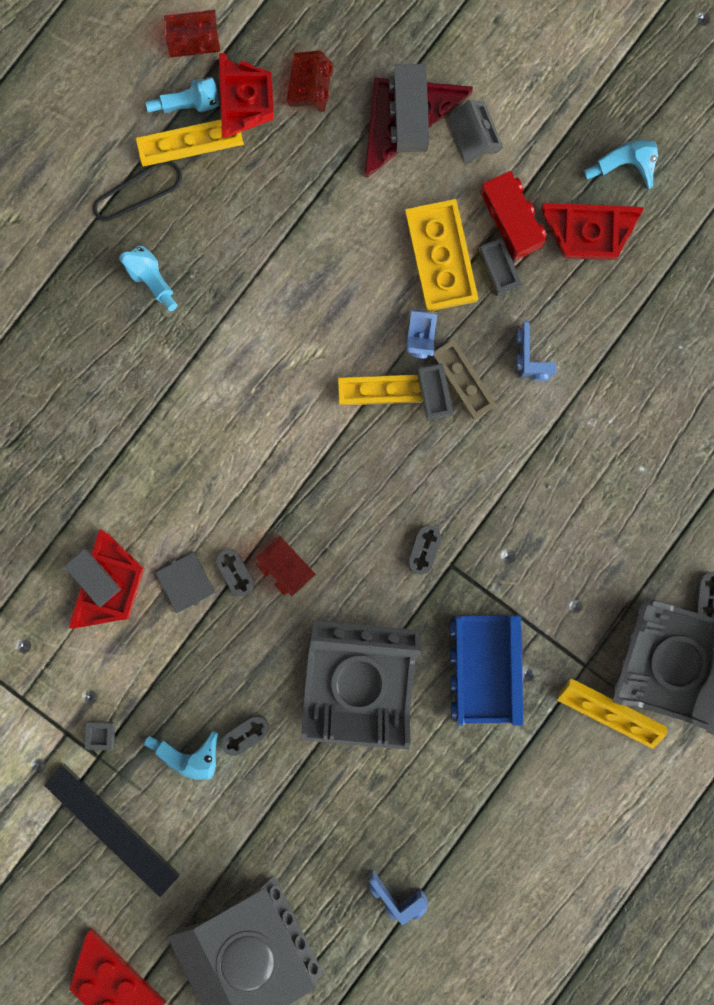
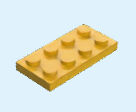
(441, 255)

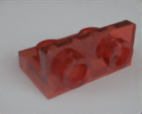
(192, 33)
(309, 80)
(285, 567)

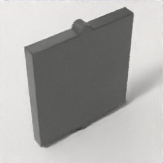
(185, 582)

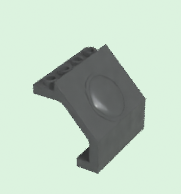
(670, 664)
(359, 684)
(248, 952)

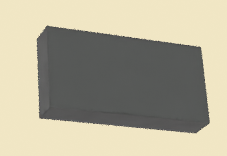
(499, 266)
(434, 392)
(92, 577)

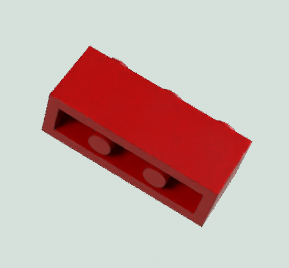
(513, 215)

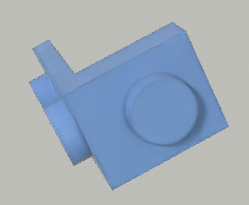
(421, 333)
(537, 370)
(410, 908)

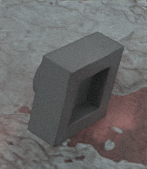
(99, 735)

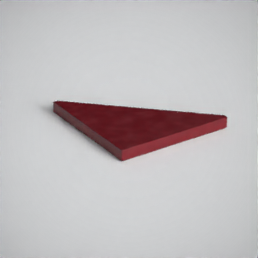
(441, 100)

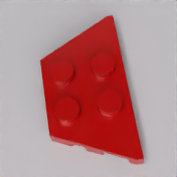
(244, 96)
(590, 229)
(125, 572)
(107, 978)

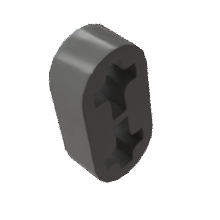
(430, 552)
(241, 569)
(702, 594)
(249, 740)

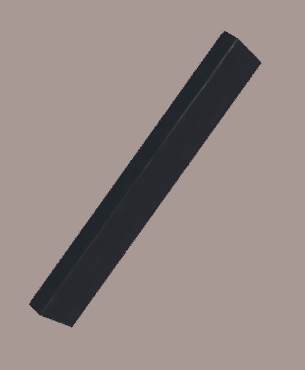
(112, 830)

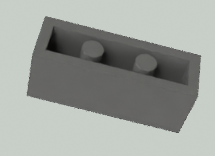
(409, 108)

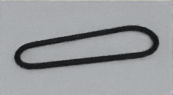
(142, 202)

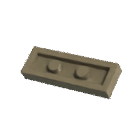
(464, 380)

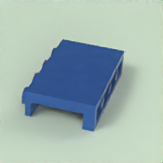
(487, 669)

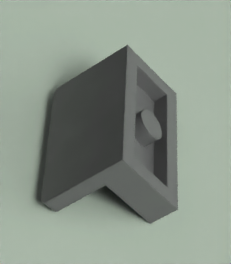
(474, 130)

